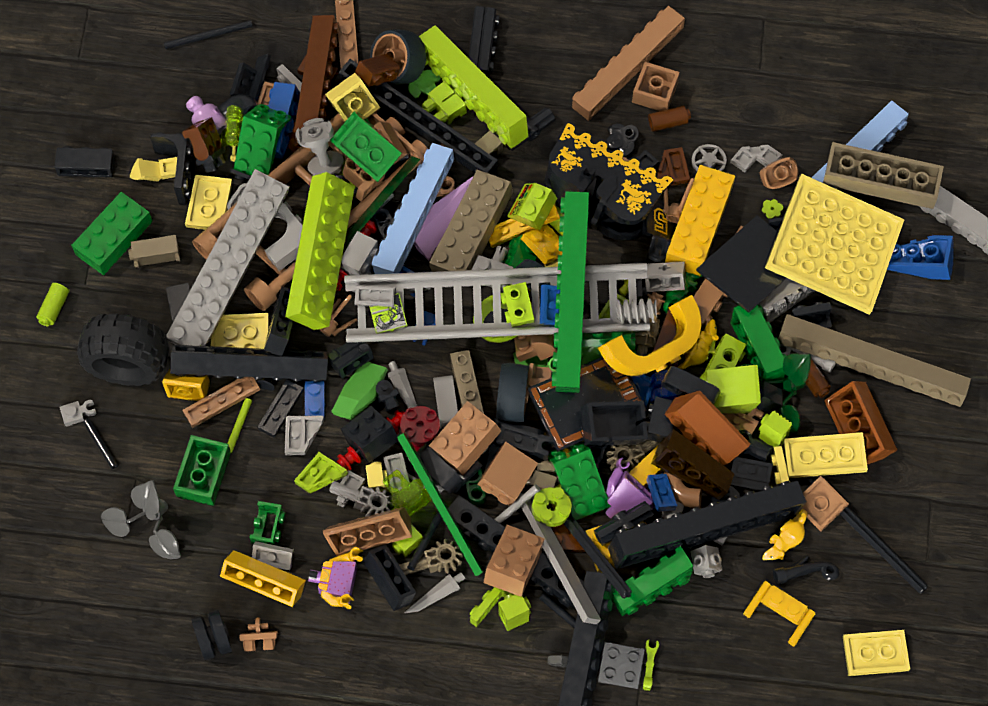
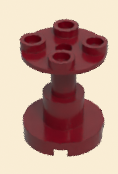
(420, 425)

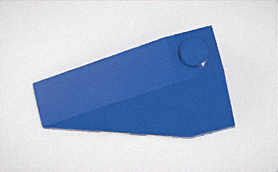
(924, 258)

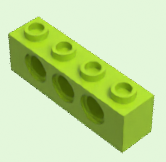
(730, 347)

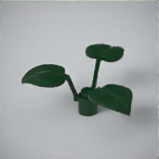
(797, 368)

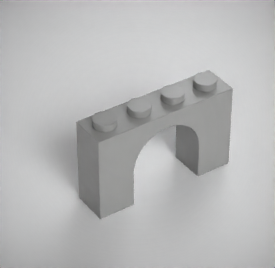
(286, 248)

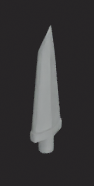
(400, 381)
(441, 590)

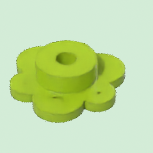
(773, 204)

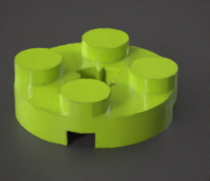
(554, 496)

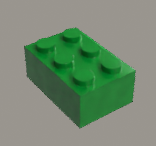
(202, 470)

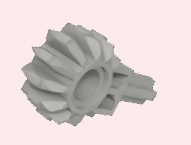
(364, 498)

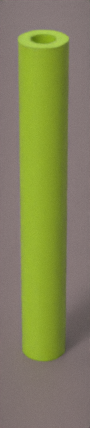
(239, 423)

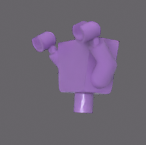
(625, 491)

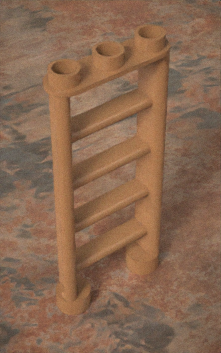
(258, 291)

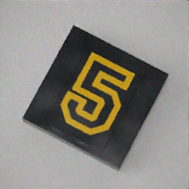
(657, 223)

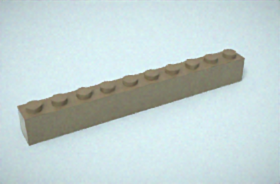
(874, 360)

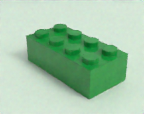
(112, 233)
(760, 346)

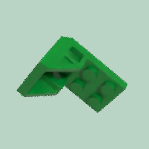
(366, 146)

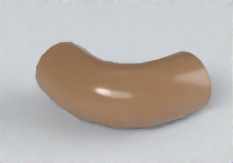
(687, 496)

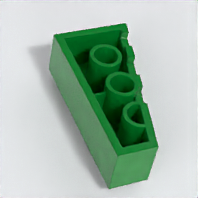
(655, 581)

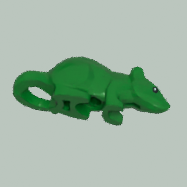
(674, 296)

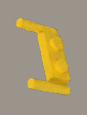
(783, 605)

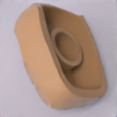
(779, 173)

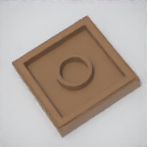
(823, 503)

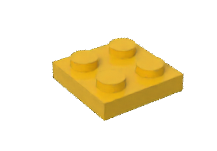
(543, 243)

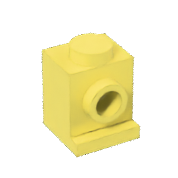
(375, 476)

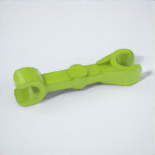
(651, 652)

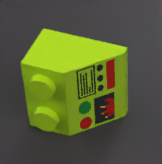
(533, 205)

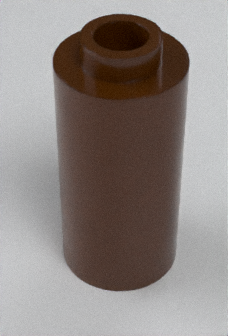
(669, 118)
(817, 382)

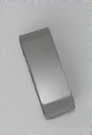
(445, 399)

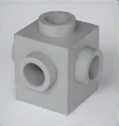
(706, 561)

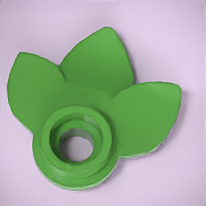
(423, 84)

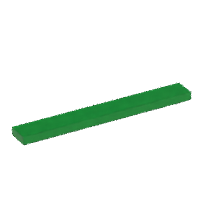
(440, 504)

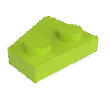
(319, 473)

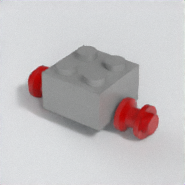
(359, 254)

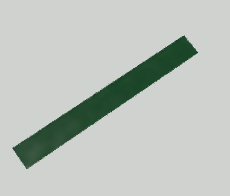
(382, 197)

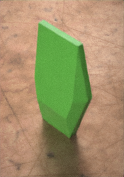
(359, 391)

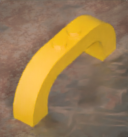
(688, 330)

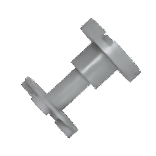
(316, 136)

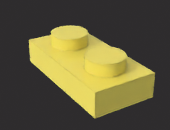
(778, 460)

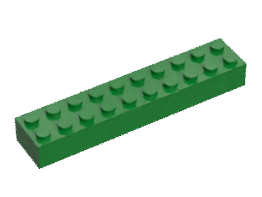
(571, 296)

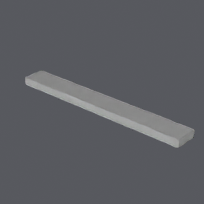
(562, 567)

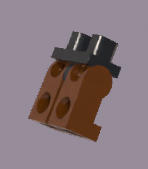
(206, 144)

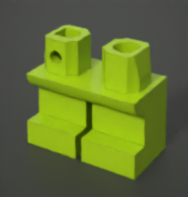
(445, 102)

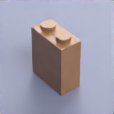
(507, 474)

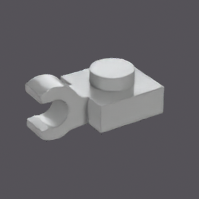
(351, 480)

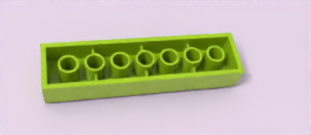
(474, 88)
(320, 251)

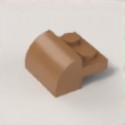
(534, 345)

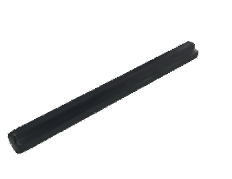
(598, 557)

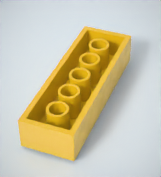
(700, 218)

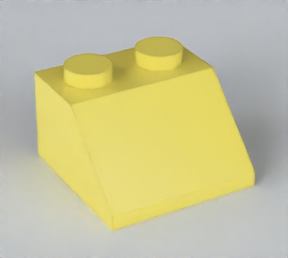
(352, 96)

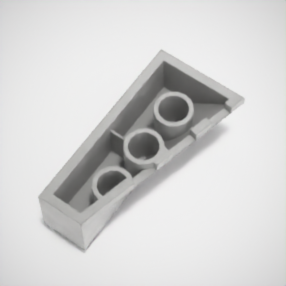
(784, 298)

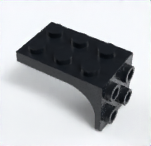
(178, 147)

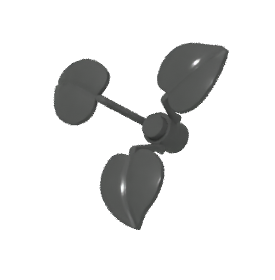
(147, 498)

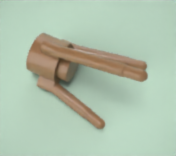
(675, 210)
(332, 328)

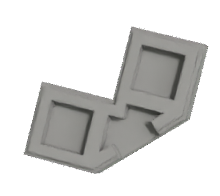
(748, 155)

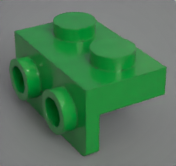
(518, 253)

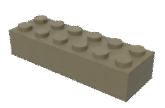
(883, 175)
(472, 223)

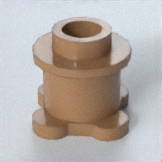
(659, 300)

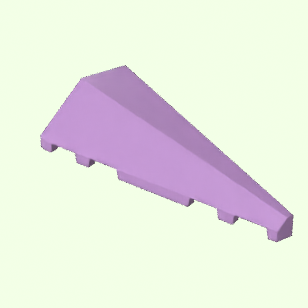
(438, 221)

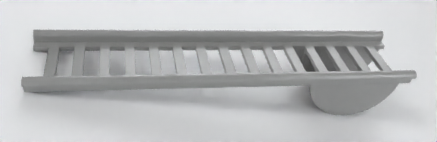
(418, 282)

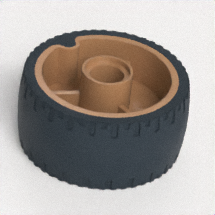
(405, 49)
(512, 392)

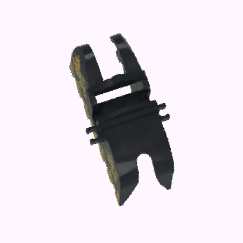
(615, 186)

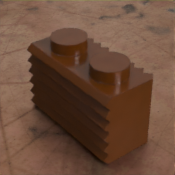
(377, 70)

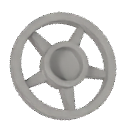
(709, 159)

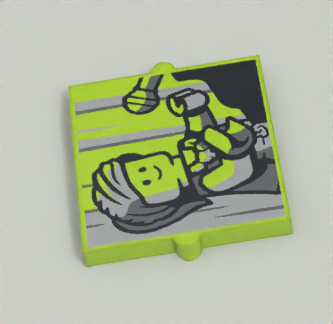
(388, 318)

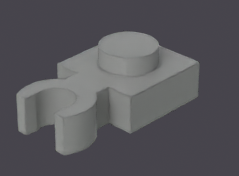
(74, 413)

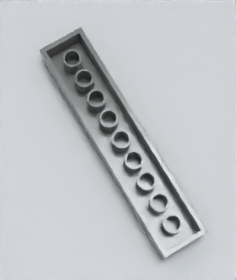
(228, 261)

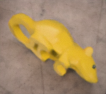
(700, 350)
(790, 536)

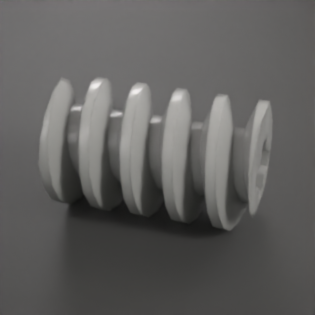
(636, 311)

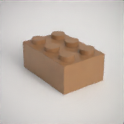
(465, 438)
(514, 560)

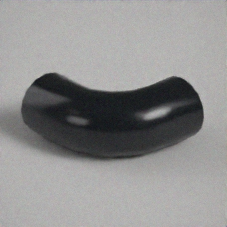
(243, 101)

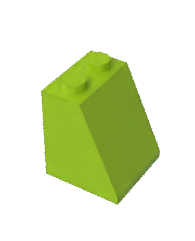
(738, 388)

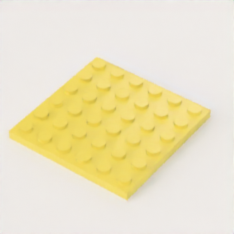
(835, 244)

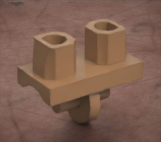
(269, 637)

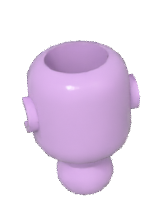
(206, 111)

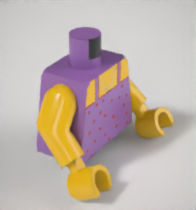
(337, 578)

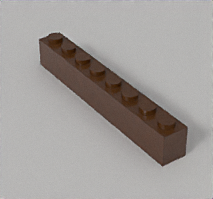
(317, 69)

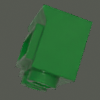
(259, 523)

